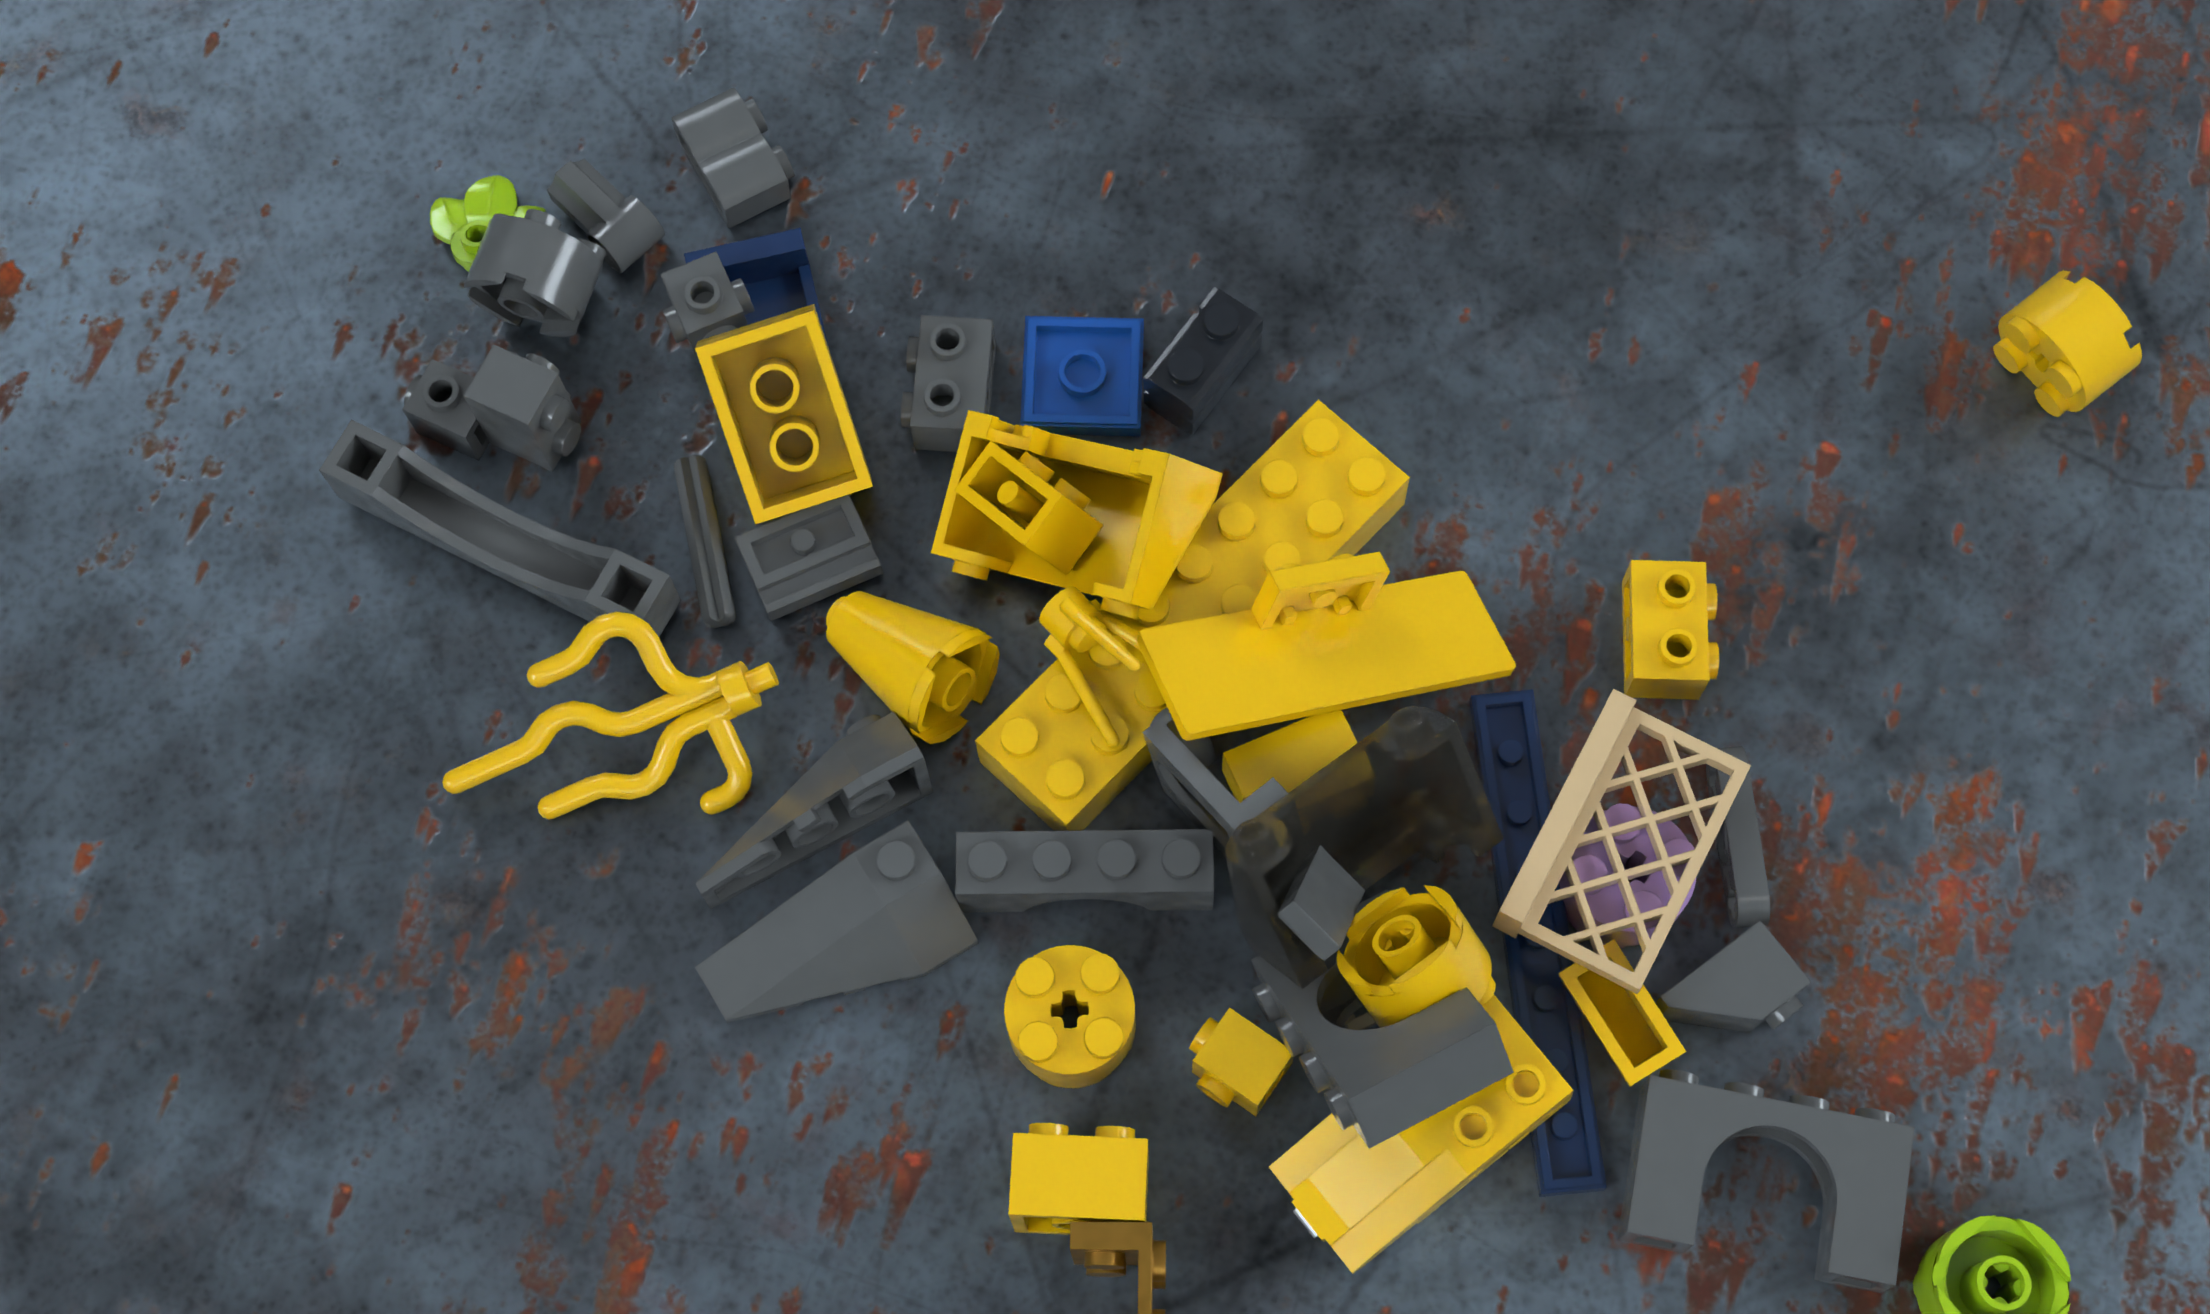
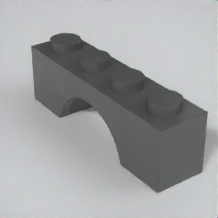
(1039, 867)

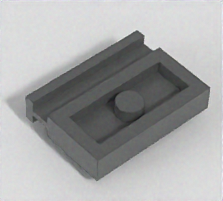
(808, 556)

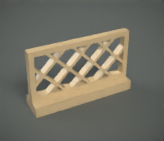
(1570, 816)

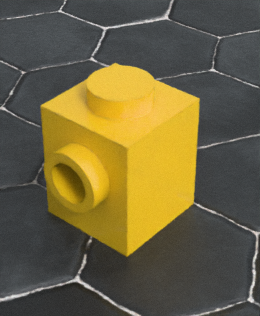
(1238, 1062)

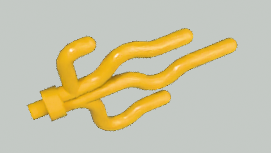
(703, 701)

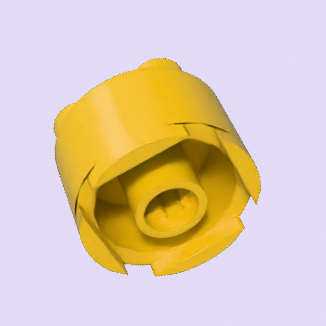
(2067, 343)
(1413, 954)
(1038, 997)

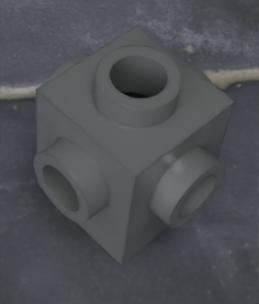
(704, 300)

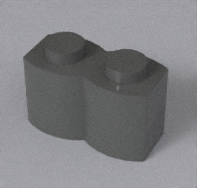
(733, 157)

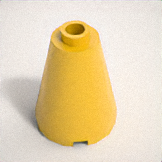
(914, 661)

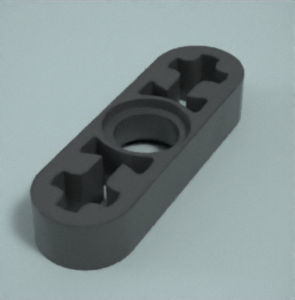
(1741, 850)

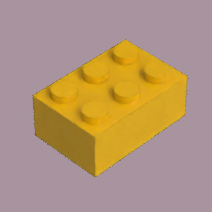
(784, 414)

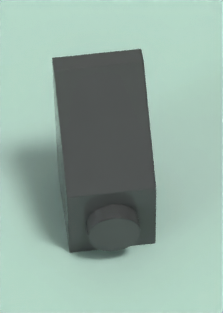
(1739, 986)

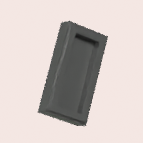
(1321, 903)

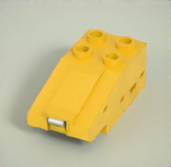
(1374, 1195)

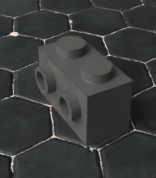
(952, 375)
(524, 407)

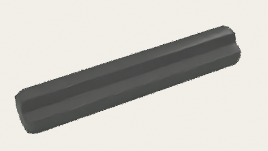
(704, 541)

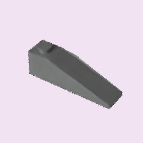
(844, 792)
(854, 927)

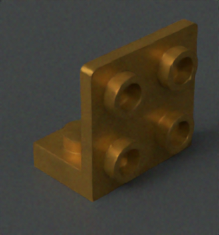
(1110, 1246)

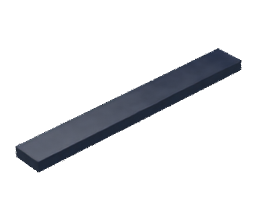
(1515, 784)

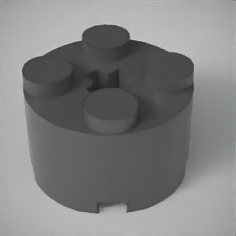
(534, 272)

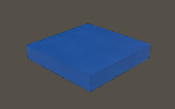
(1083, 375)

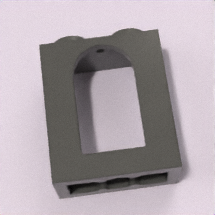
(1194, 789)

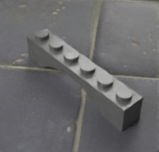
(436, 507)

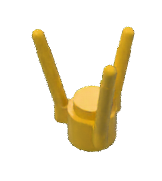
(1080, 625)

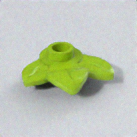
(466, 220)

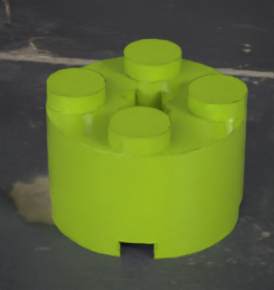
(2014, 1251)

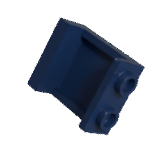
(773, 272)

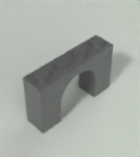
(1387, 1074)
(1856, 1159)

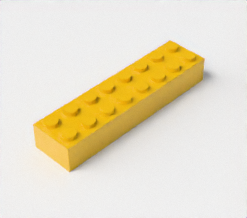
(1301, 504)

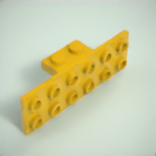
(1323, 644)

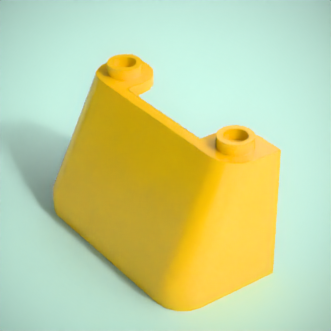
(1141, 497)

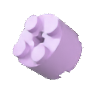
(1634, 850)

